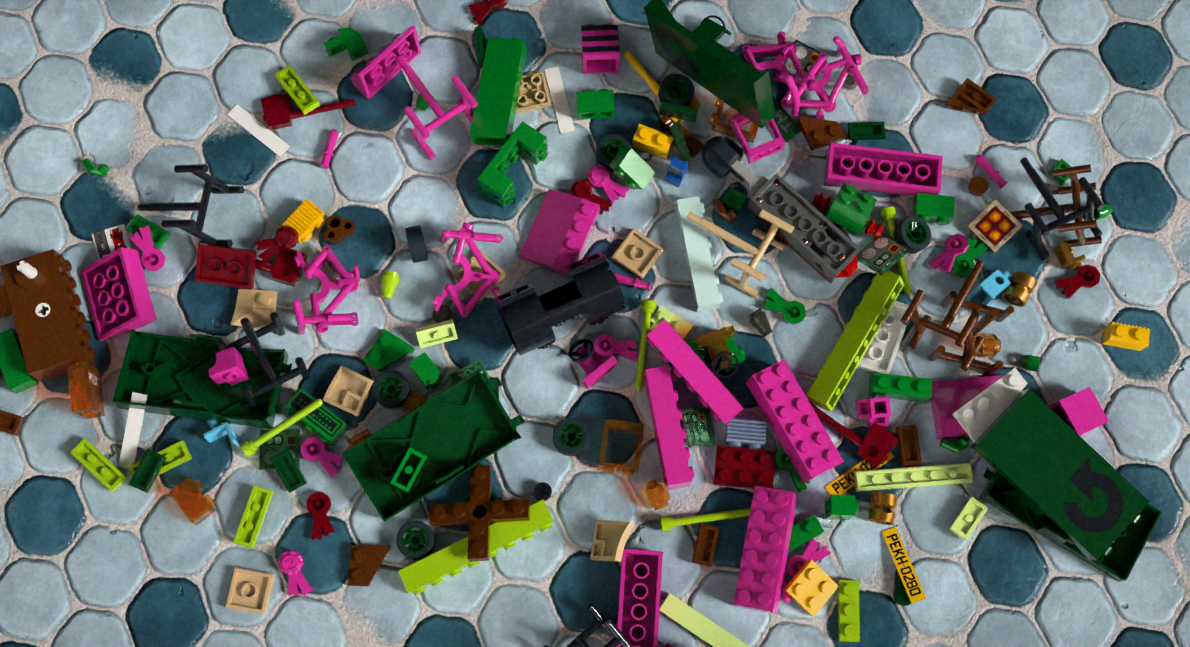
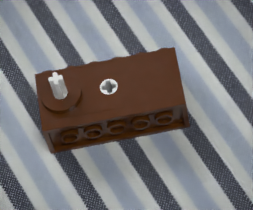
(47, 314)

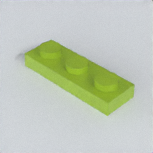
(297, 90)
(176, 455)
(99, 465)
(253, 517)
(848, 611)

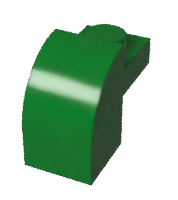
(347, 40)

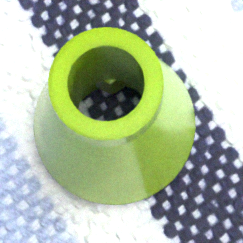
(389, 283)

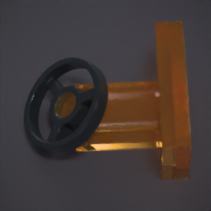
(719, 350)

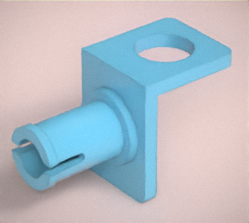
(219, 430)

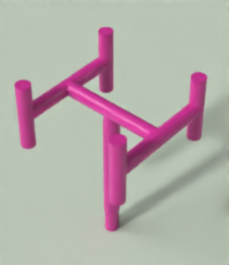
(420, 131)

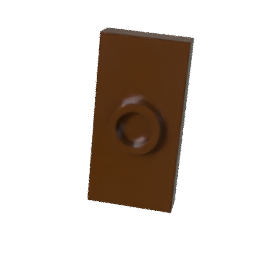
(908, 445)
(705, 545)

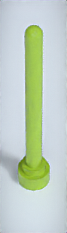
(888, 215)
(648, 308)
(250, 446)
(668, 523)

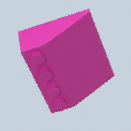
(384, 66)
(560, 231)
(118, 294)
(950, 396)

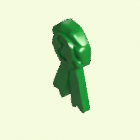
(964, 263)
(792, 311)
(784, 463)

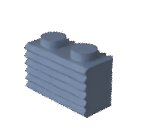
(746, 432)

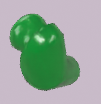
(94, 170)
(956, 445)

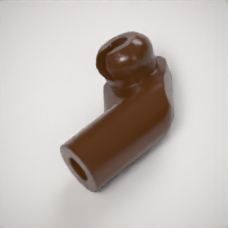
(722, 212)

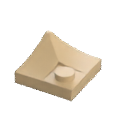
(255, 306)
(348, 390)
(610, 540)

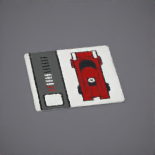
(110, 240)

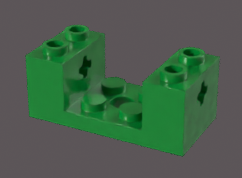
(523, 141)

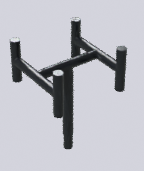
(188, 225)
(1039, 226)
(252, 338)
(608, 626)

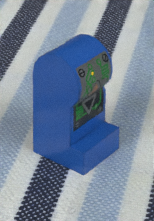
(676, 171)

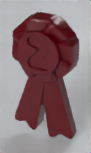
(483, 8)
(584, 189)
(285, 238)
(1086, 276)
(319, 505)

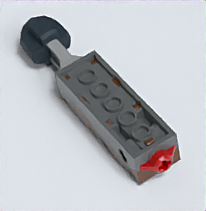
(814, 235)

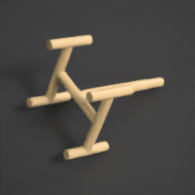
(748, 270)

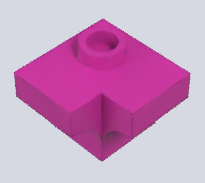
(229, 367)
(874, 409)

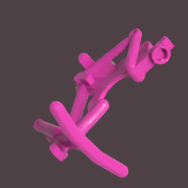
(784, 51)
(828, 102)
(488, 277)
(347, 283)

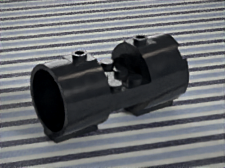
(590, 293)

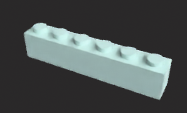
(698, 256)

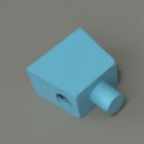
(991, 286)

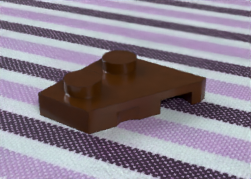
(971, 99)
(820, 132)
(365, 563)

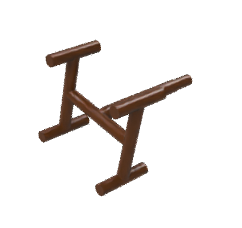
(1075, 188)
(992, 312)
(965, 336)

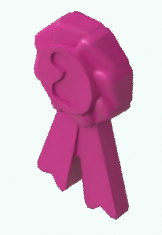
(599, 178)
(954, 245)
(152, 258)
(606, 346)
(314, 450)
(797, 561)
(291, 564)

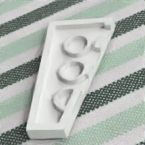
(885, 345)
(989, 404)

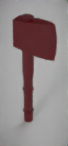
(279, 113)
(284, 268)
(873, 447)

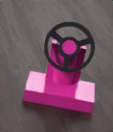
(590, 362)

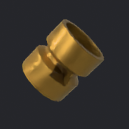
(1019, 289)
(882, 508)

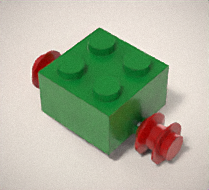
(850, 210)

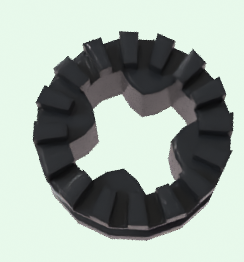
(538, 487)

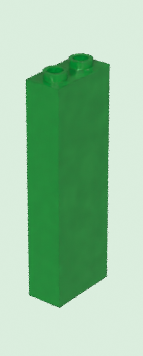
(498, 91)

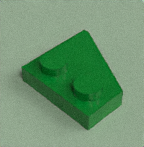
(387, 351)

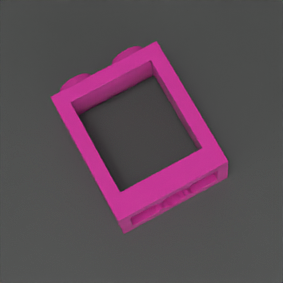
(760, 151)

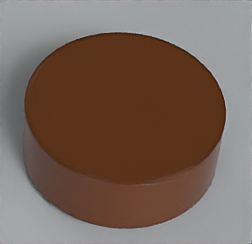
(978, 186)

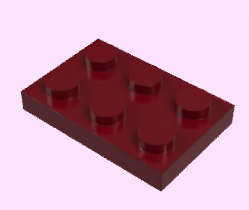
(225, 266)
(744, 467)

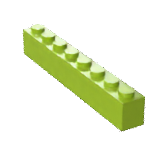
(855, 340)
(454, 557)

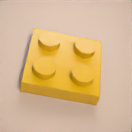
(811, 587)

